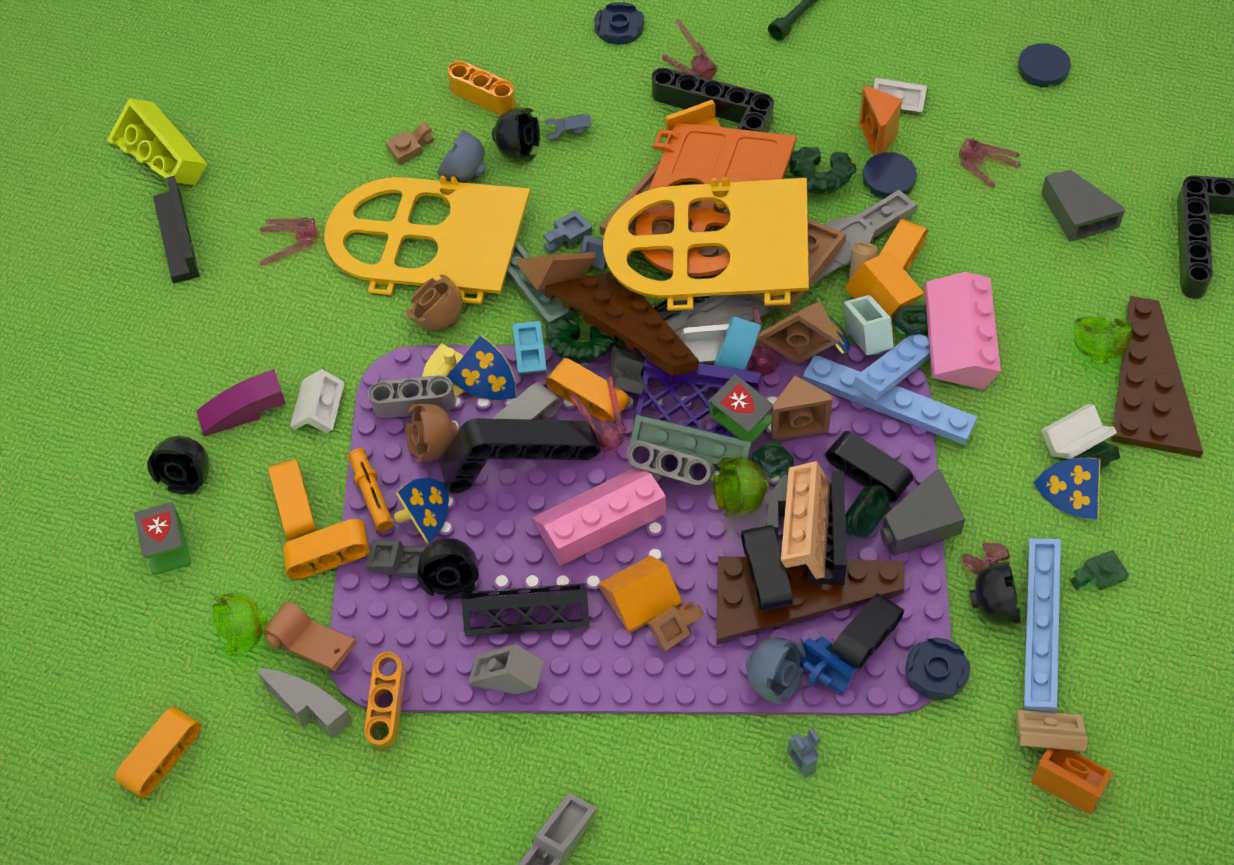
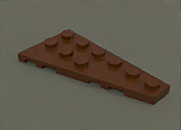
(628, 316)
(1150, 391)
(739, 609)

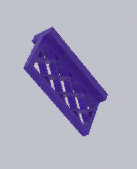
(706, 377)

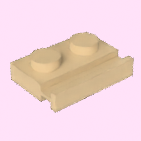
(1051, 730)

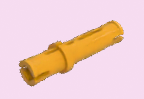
(366, 478)

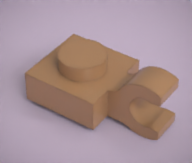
(407, 146)
(671, 625)

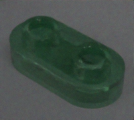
(911, 320)
(864, 516)

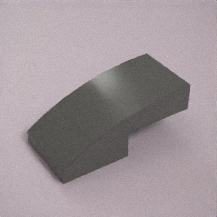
(626, 370)
(777, 504)
(394, 558)

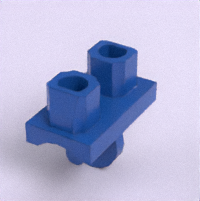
(825, 666)

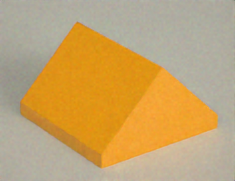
(885, 282)
(641, 592)

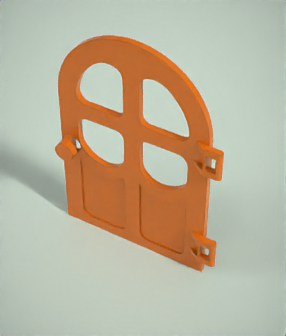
(697, 156)

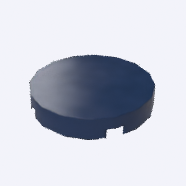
(619, 23)
(1044, 64)
(888, 173)
(937, 668)

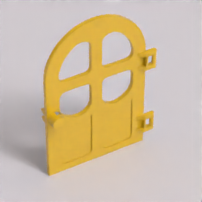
(762, 237)
(471, 242)

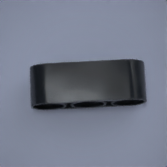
(869, 464)
(766, 568)
(867, 631)

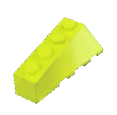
(156, 142)

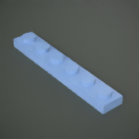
(895, 403)
(1042, 625)

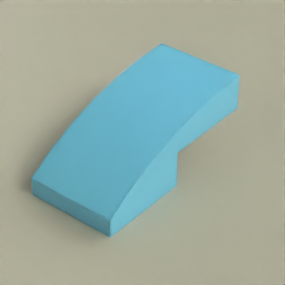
(737, 344)
(529, 347)

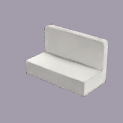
(912, 94)
(704, 341)
(318, 401)
(1076, 433)

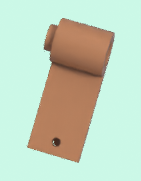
(297, 634)

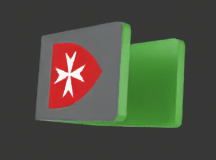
(741, 409)
(162, 538)

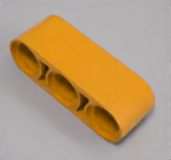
(481, 87)
(905, 242)
(588, 387)
(292, 499)
(325, 549)
(385, 684)
(157, 752)

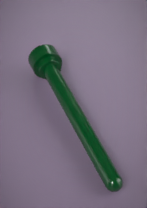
(781, 26)

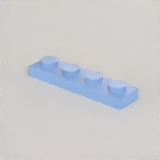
(893, 366)

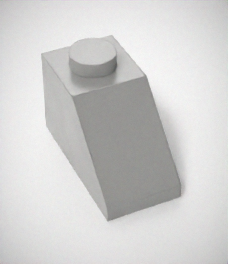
(506, 670)

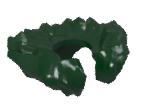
(821, 182)
(560, 339)

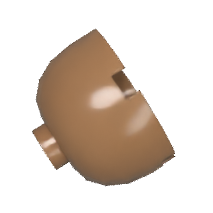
(436, 304)
(429, 432)

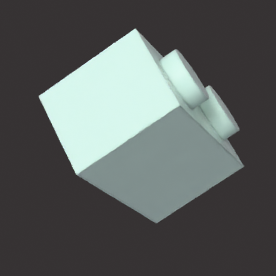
(868, 325)

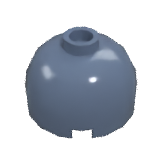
(464, 159)
(775, 668)

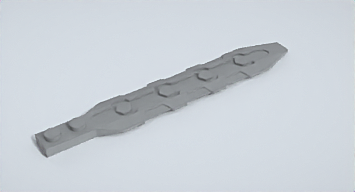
(859, 227)

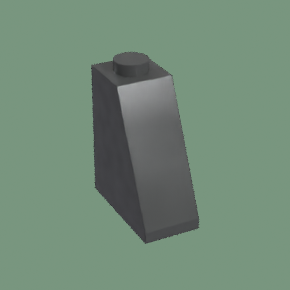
(1080, 206)
(923, 517)

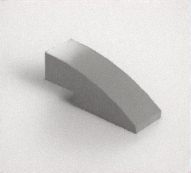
(306, 701)
(560, 833)

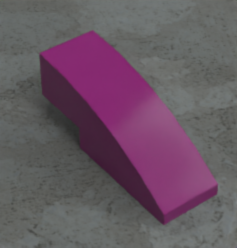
(241, 403)

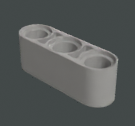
(399, 390)
(532, 404)
(657, 459)

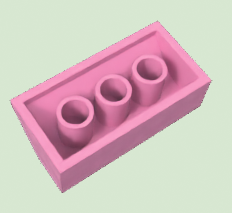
(962, 329)
(601, 515)

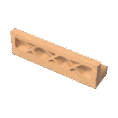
(806, 518)

